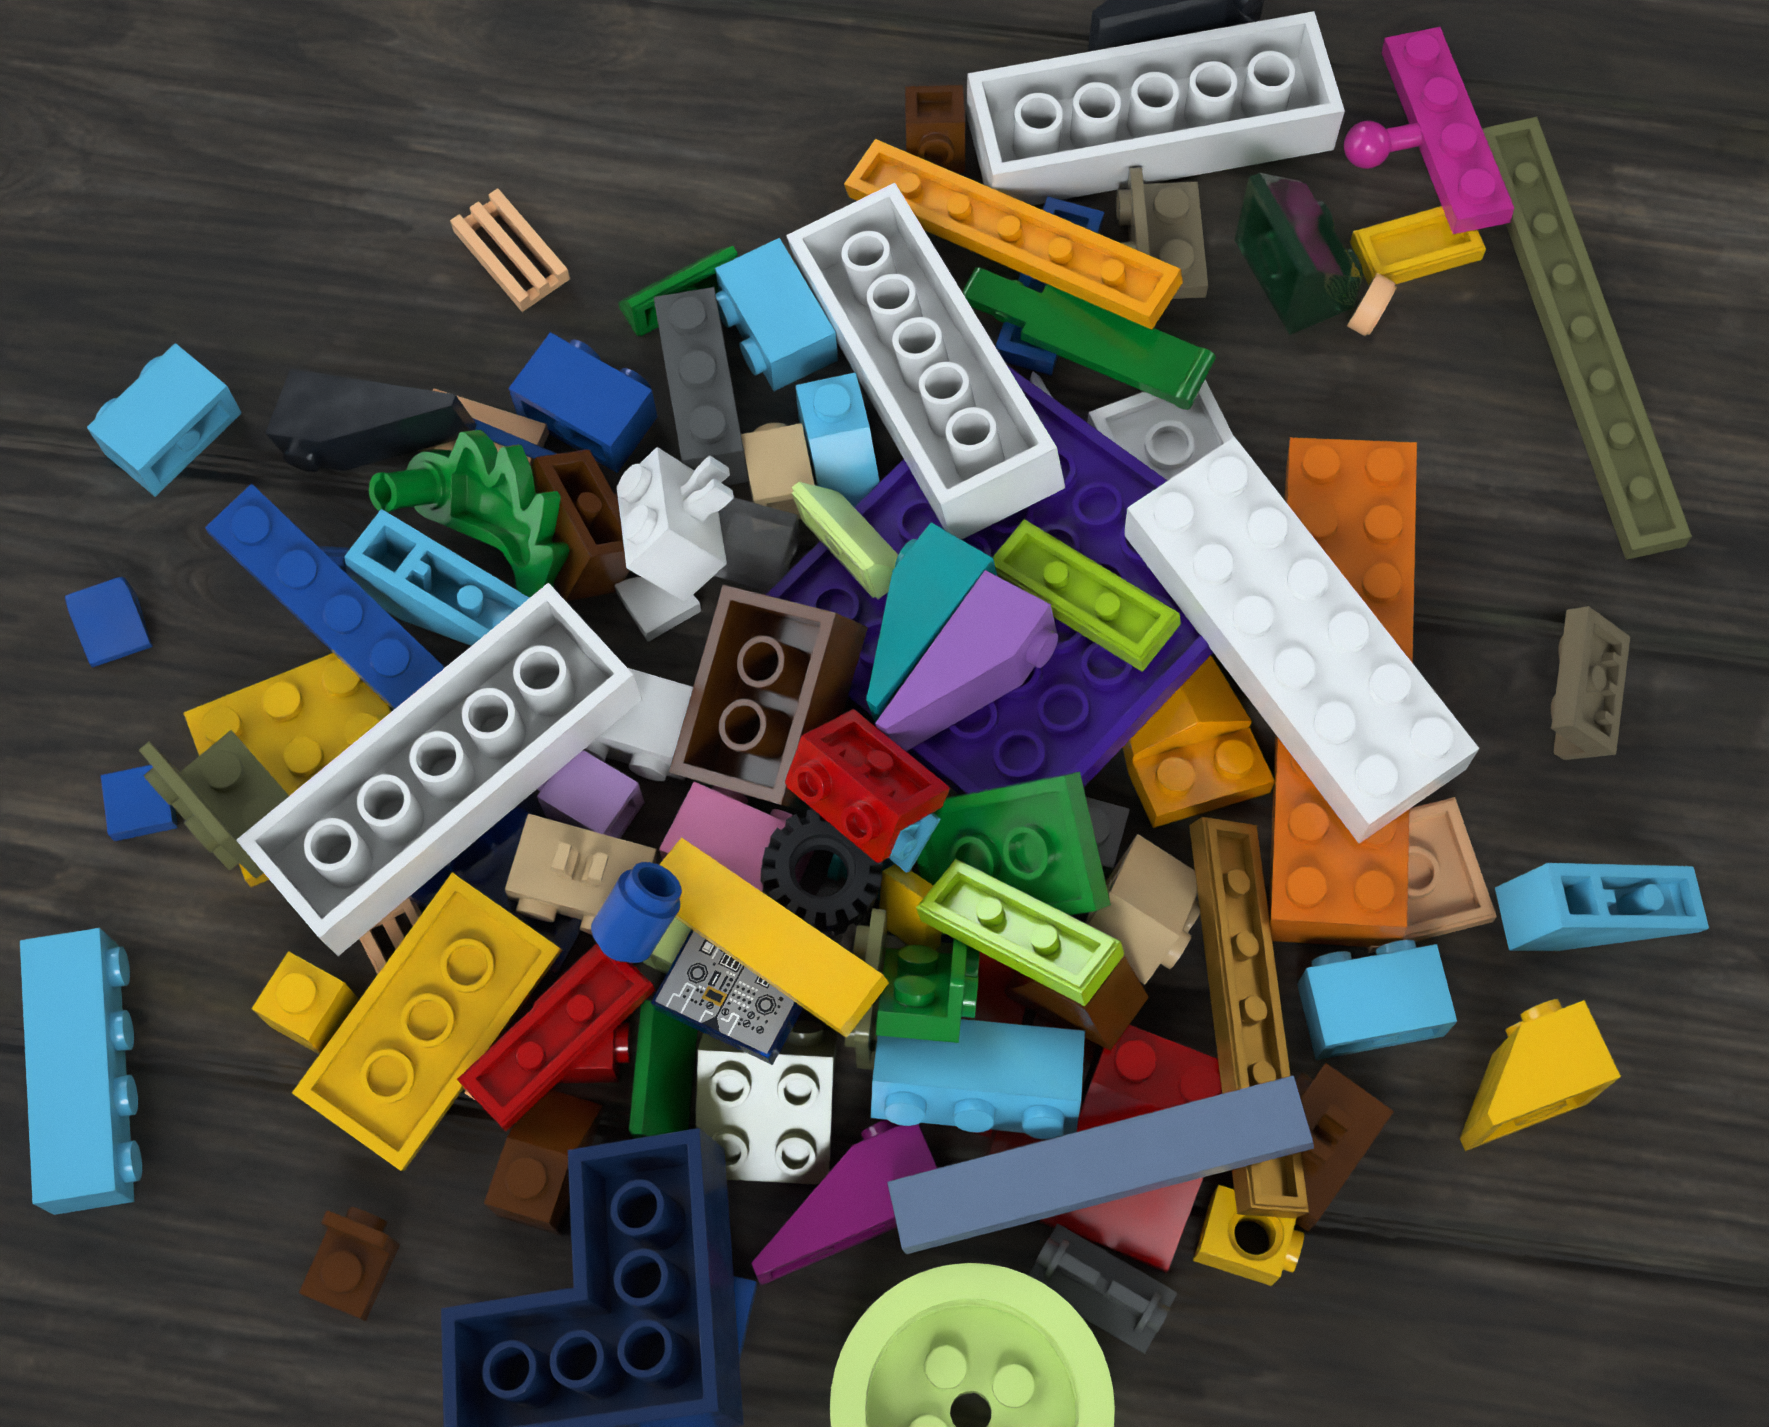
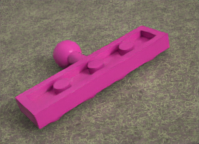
(1442, 128)

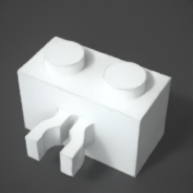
(673, 521)

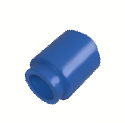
(637, 913)

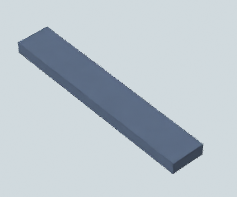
(1100, 1165)

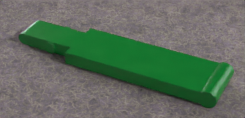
(1095, 337)

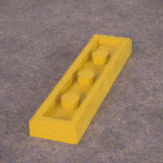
(772, 940)

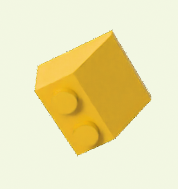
(1539, 1072)

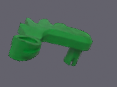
(484, 497)

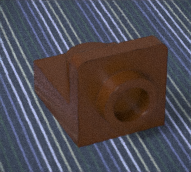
(936, 125)
(350, 1262)

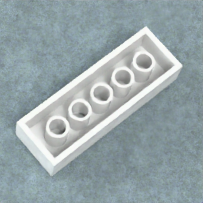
(1155, 106)
(927, 363)
(1298, 640)
(441, 769)

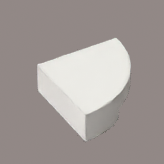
(653, 607)

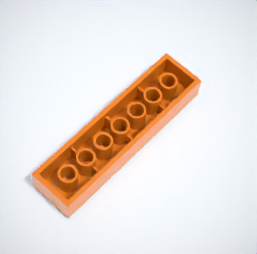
(1363, 515)

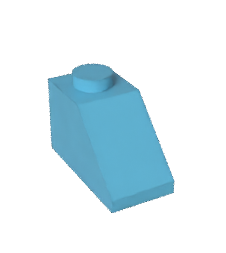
(838, 436)

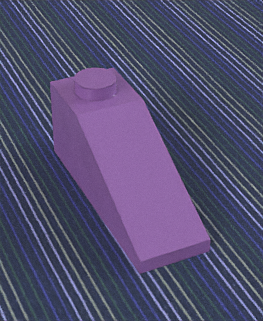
(973, 661)

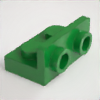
(928, 992)

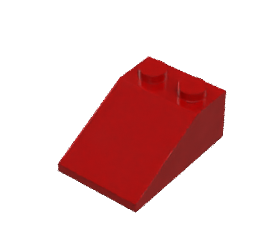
(1132, 1080)

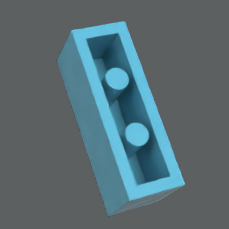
(988, 1081)

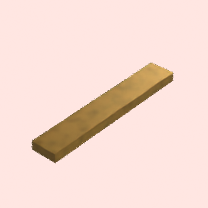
(1245, 996)

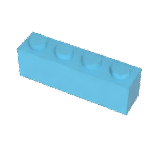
(78, 1071)

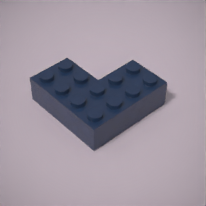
(649, 1311)

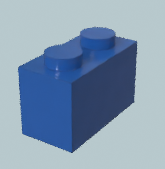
(585, 400)

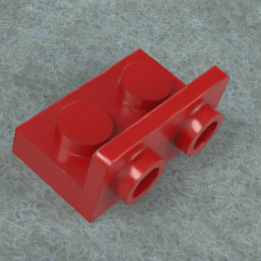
(863, 783)

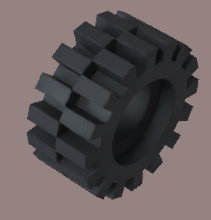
(828, 912)

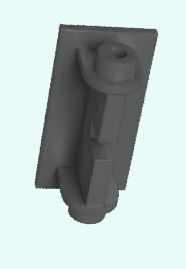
(1103, 1288)

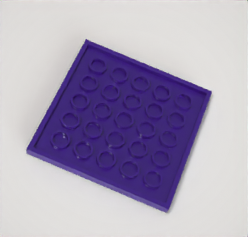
(1084, 698)

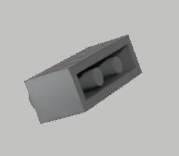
(700, 381)

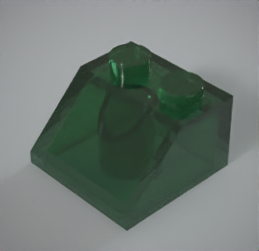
(1296, 252)

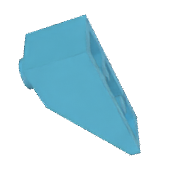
(428, 582)
(1598, 905)

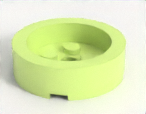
(970, 1334)

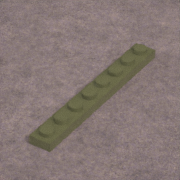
(1586, 346)

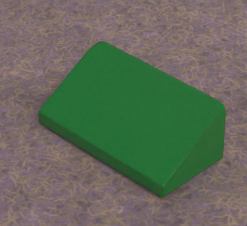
(640, 307)
(662, 1074)

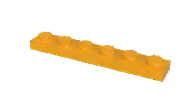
(1021, 235)

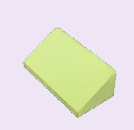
(847, 536)

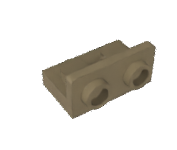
(1166, 225)
(1589, 686)

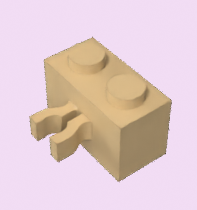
(568, 870)
(1149, 907)

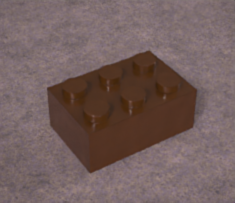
(759, 687)

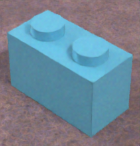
(775, 314)
(164, 419)
(1375, 999)

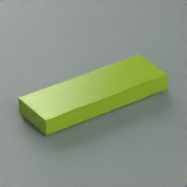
(1087, 595)
(1021, 932)

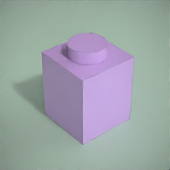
(591, 796)

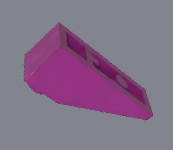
(849, 1202)

